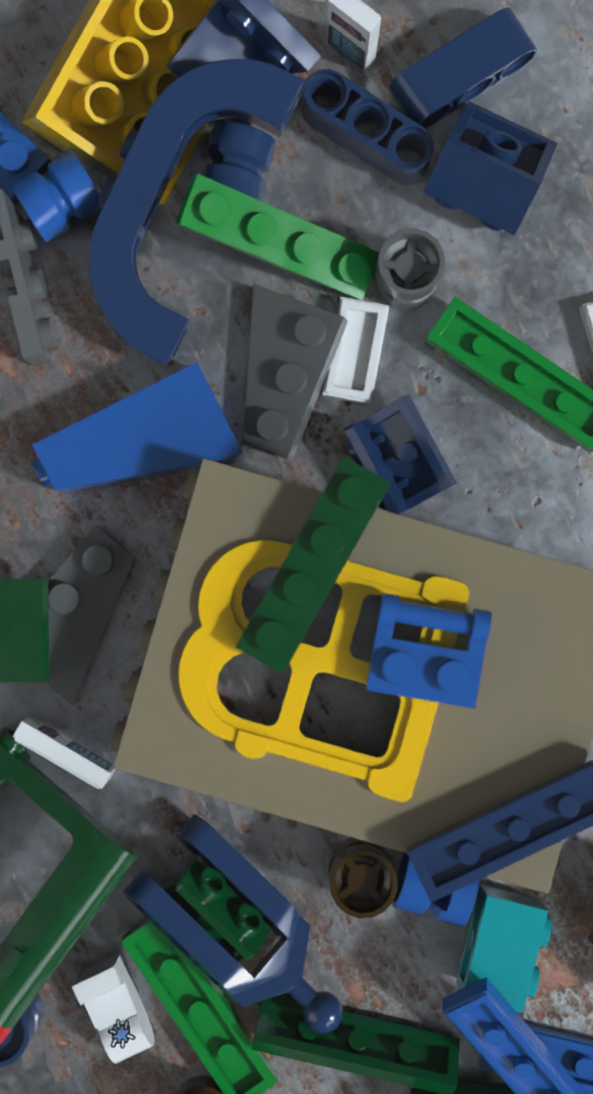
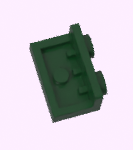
(219, 909)

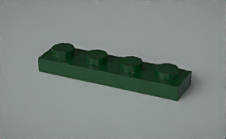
(313, 565)
(360, 1046)

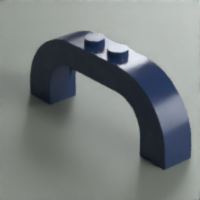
(205, 94)

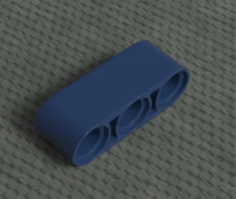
(463, 68)
(358, 105)

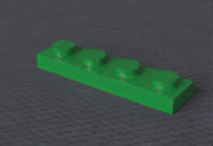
(276, 237)
(516, 371)
(200, 1013)

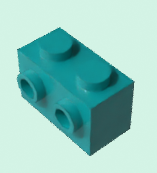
(505, 943)

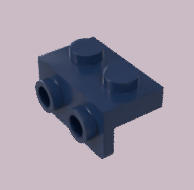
(402, 451)

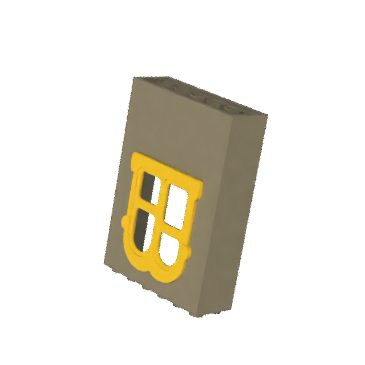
(441, 757)

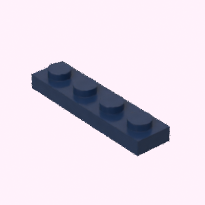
(505, 833)

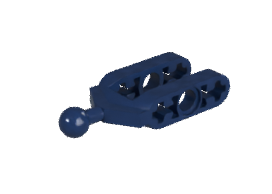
(281, 967)

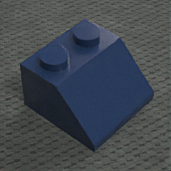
(490, 168)

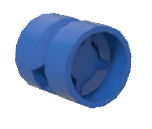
(58, 195)
(412, 897)

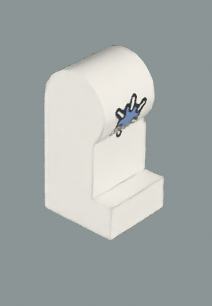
(114, 1008)

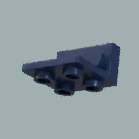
(244, 32)

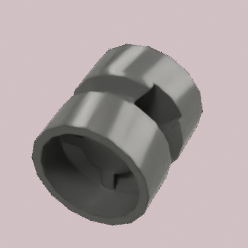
(409, 268)

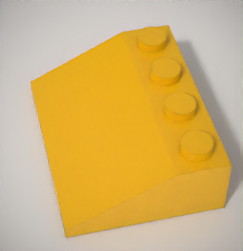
(112, 77)

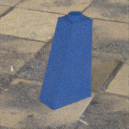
(140, 437)

